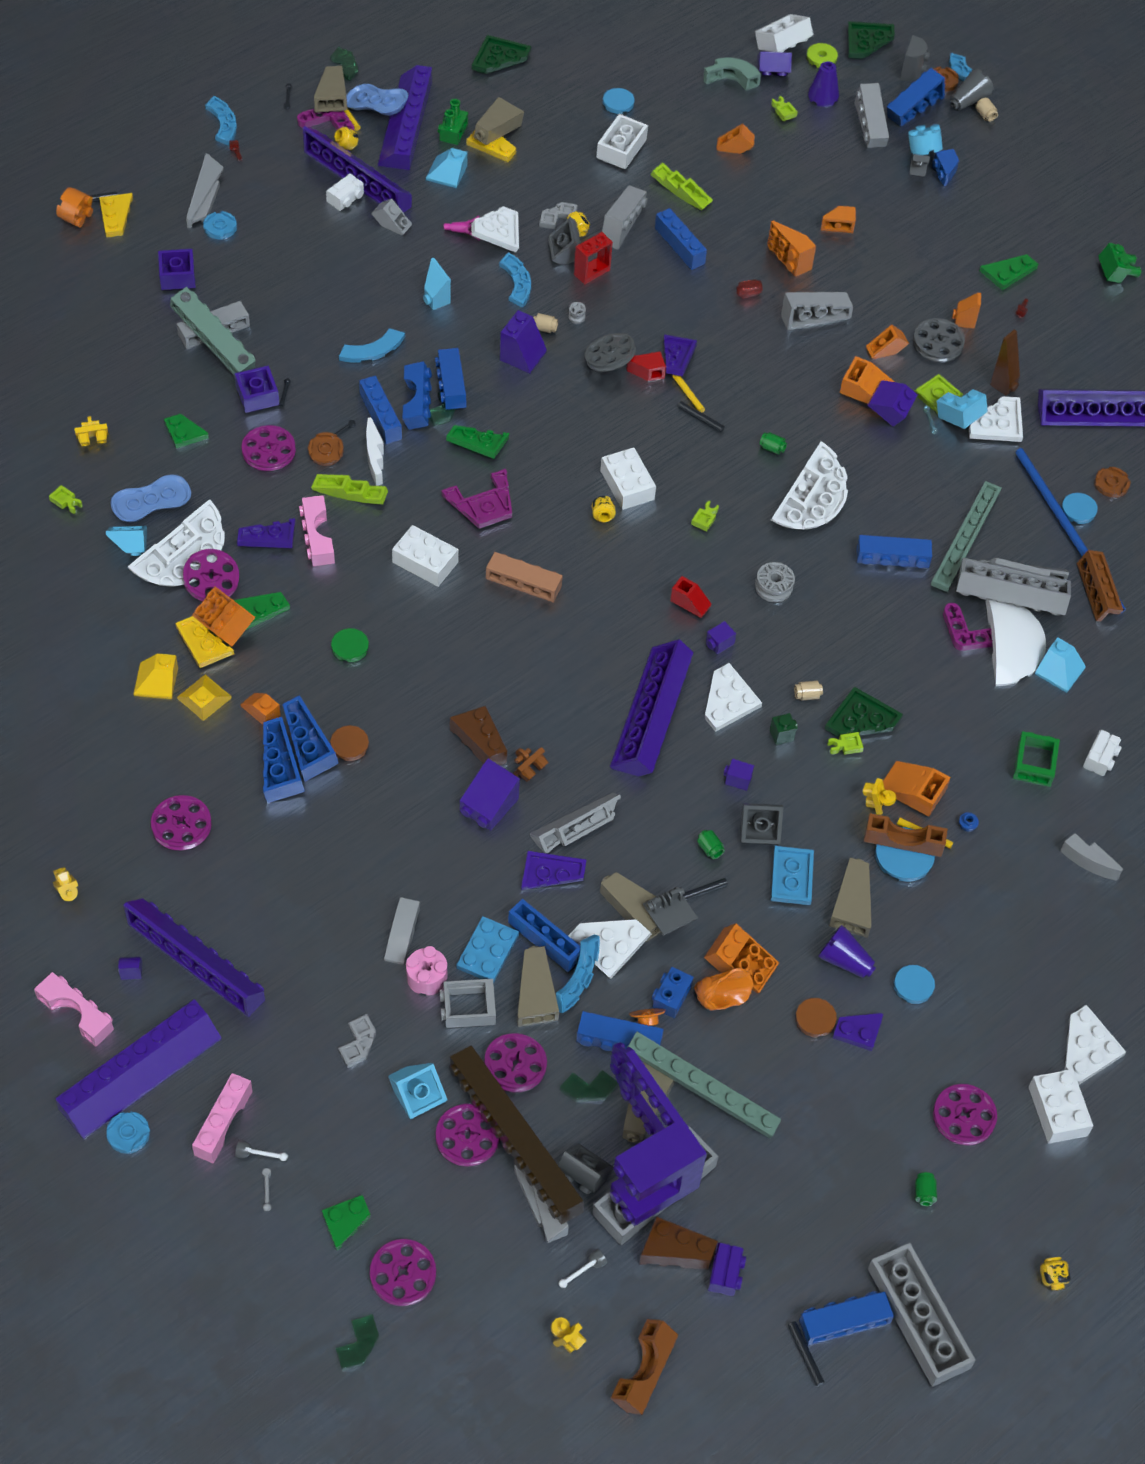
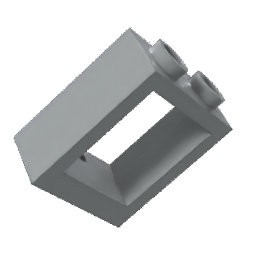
(468, 987)

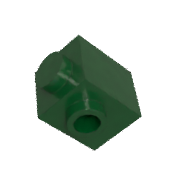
(783, 728)

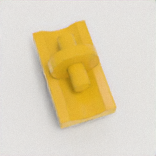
(91, 429)
(878, 796)
(65, 884)
(568, 1335)

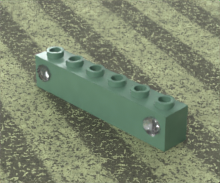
(211, 331)

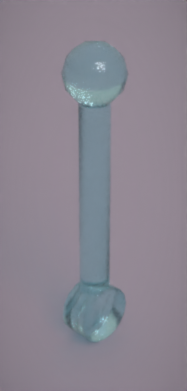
(927, 410)

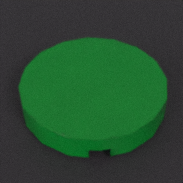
(350, 645)

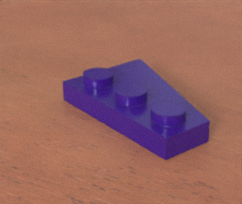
(678, 354)
(276, 535)
(551, 870)

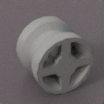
(577, 312)

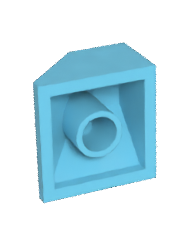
(448, 168)
(437, 286)
(129, 538)
(1061, 665)
(418, 1088)

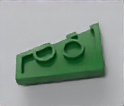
(1009, 271)
(481, 442)
(264, 606)

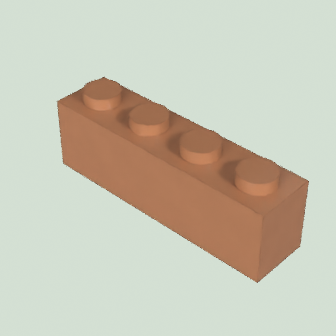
(524, 577)

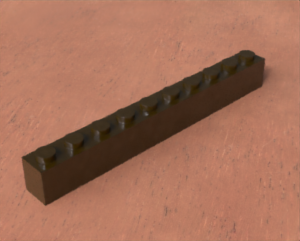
(516, 1135)

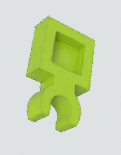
(784, 110)
(63, 497)
(704, 518)
(849, 743)

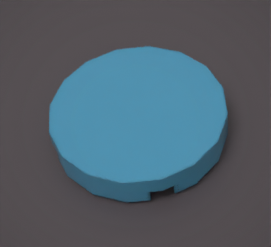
(618, 100)
(220, 225)
(1079, 508)
(914, 984)
(128, 1132)

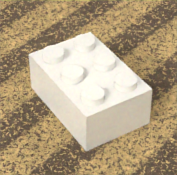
(784, 33)
(622, 141)
(628, 478)
(425, 555)
(1060, 1106)

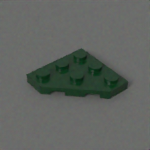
(868, 37)
(498, 54)
(863, 715)

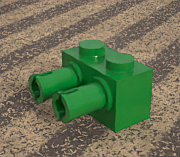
(454, 123)
(1117, 263)

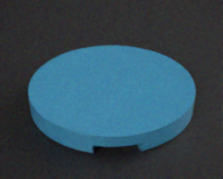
(903, 864)

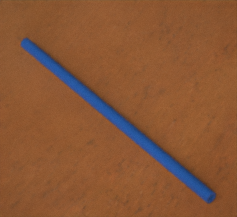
(1053, 504)

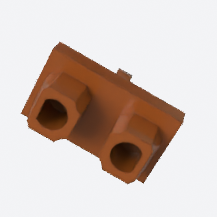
(524, 769)

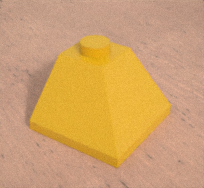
(157, 677)
(204, 697)

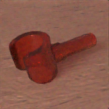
(234, 145)
(1021, 308)

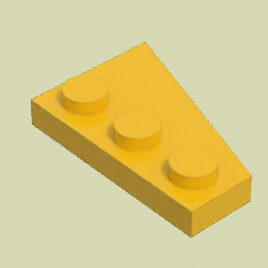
(499, 148)
(115, 212)
(201, 643)

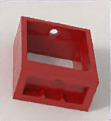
(585, 270)

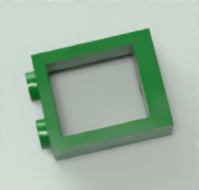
(1032, 773)

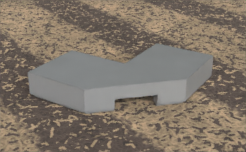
(550, 216)
(359, 1049)

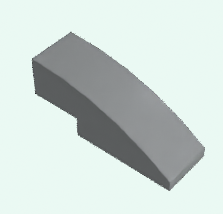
(1091, 858)
(402, 931)

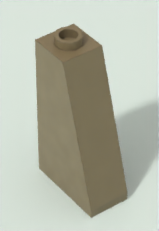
(331, 91)
(498, 121)
(628, 900)
(854, 900)
(537, 992)
(634, 1127)

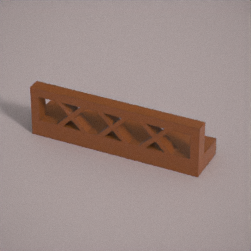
(1102, 582)

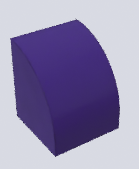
(130, 968)

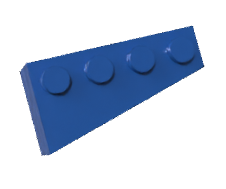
(917, 97)
(310, 743)
(280, 766)

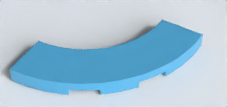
(226, 118)
(520, 277)
(374, 350)
(582, 976)

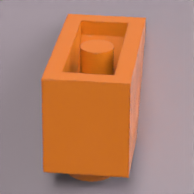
(736, 140)
(840, 220)
(967, 311)
(887, 343)
(261, 707)

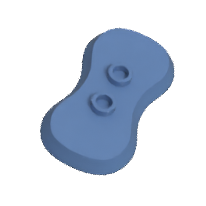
(373, 98)
(164, 493)

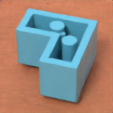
(962, 410)

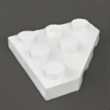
(498, 228)
(1000, 422)
(729, 698)
(617, 941)
(1089, 1045)

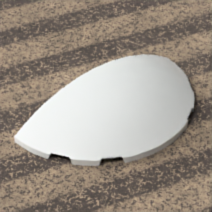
(815, 494)
(166, 560)
(1017, 642)

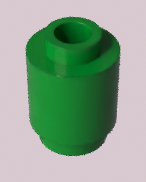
(773, 443)
(710, 844)
(926, 1189)

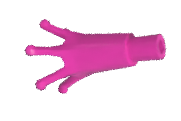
(461, 227)

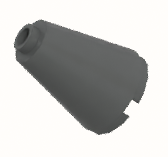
(972, 90)

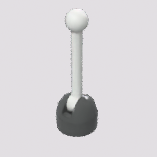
(244, 1150)
(596, 1260)

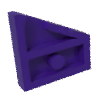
(859, 1030)

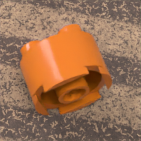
(74, 207)

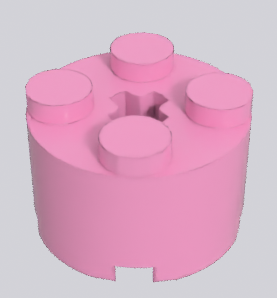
(426, 971)

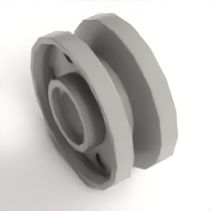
(774, 582)

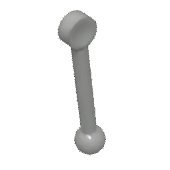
(266, 1173)

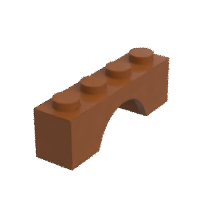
(884, 832)
(657, 1343)

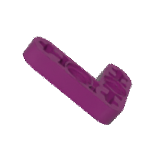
(309, 119)
(964, 634)

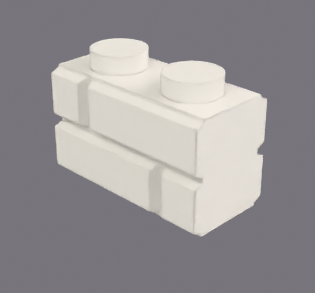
(345, 192)
(1102, 752)

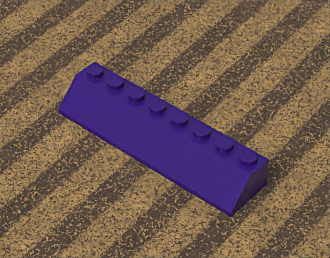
(406, 124)
(344, 163)
(1091, 407)
(652, 708)
(194, 956)
(138, 1069)

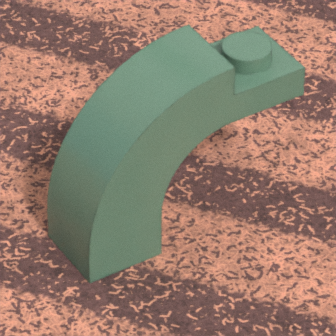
(733, 69)

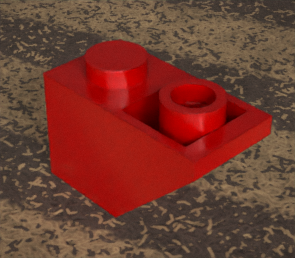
(647, 366)
(690, 597)

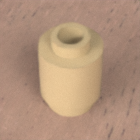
(987, 109)
(546, 323)
(808, 690)

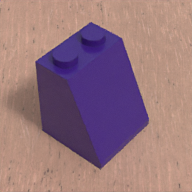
(521, 343)
(490, 795)

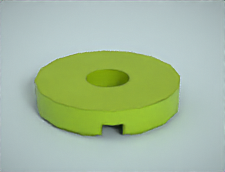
(821, 49)

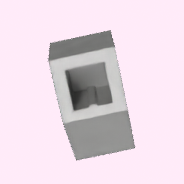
(391, 217)

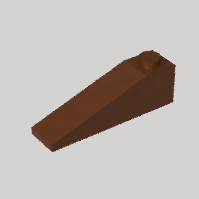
(1007, 367)

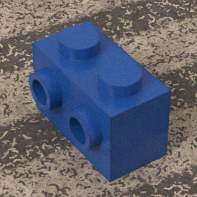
(672, 991)

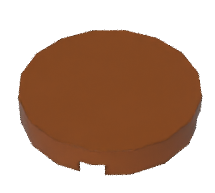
(951, 78)
(325, 449)
(1112, 482)
(349, 743)
(816, 1017)

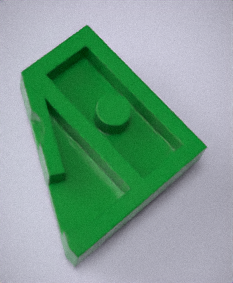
(184, 431)
(345, 1219)

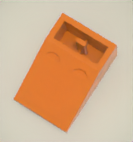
(791, 248)
(862, 380)
(223, 616)
(917, 785)
(739, 950)

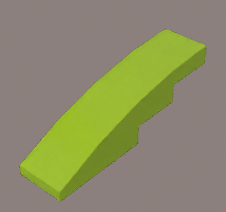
(682, 188)
(345, 488)

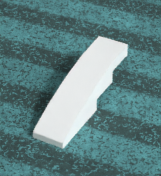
(374, 452)

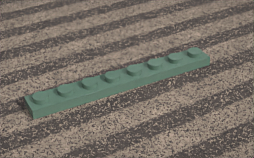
(966, 536)
(704, 1085)

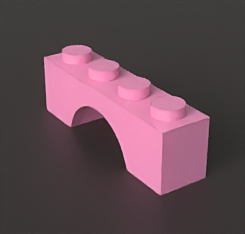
(320, 547)
(56, 993)
(213, 1132)

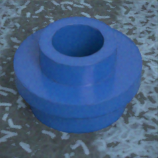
(968, 826)

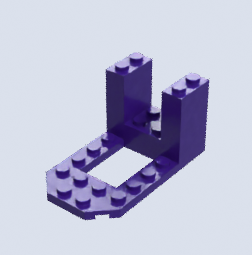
(667, 1162)

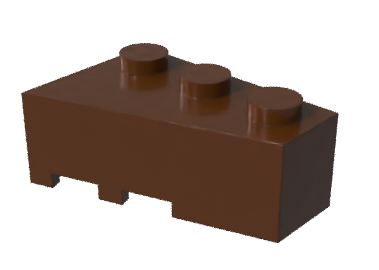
(480, 735)
(677, 1247)

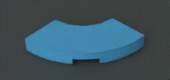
(959, 65)

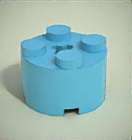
(925, 139)

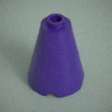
(825, 87)
(847, 954)

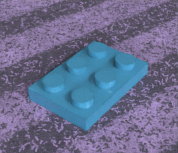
(792, 875)
(487, 949)

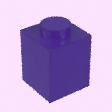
(720, 637)
(738, 774)

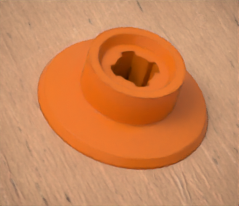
(647, 1016)

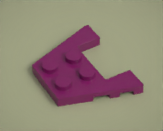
(484, 507)

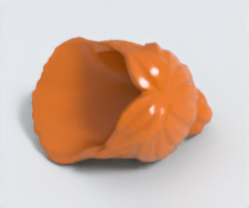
(724, 989)

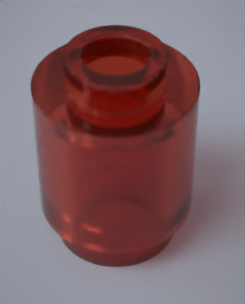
(749, 288)

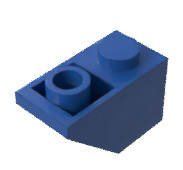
(946, 165)

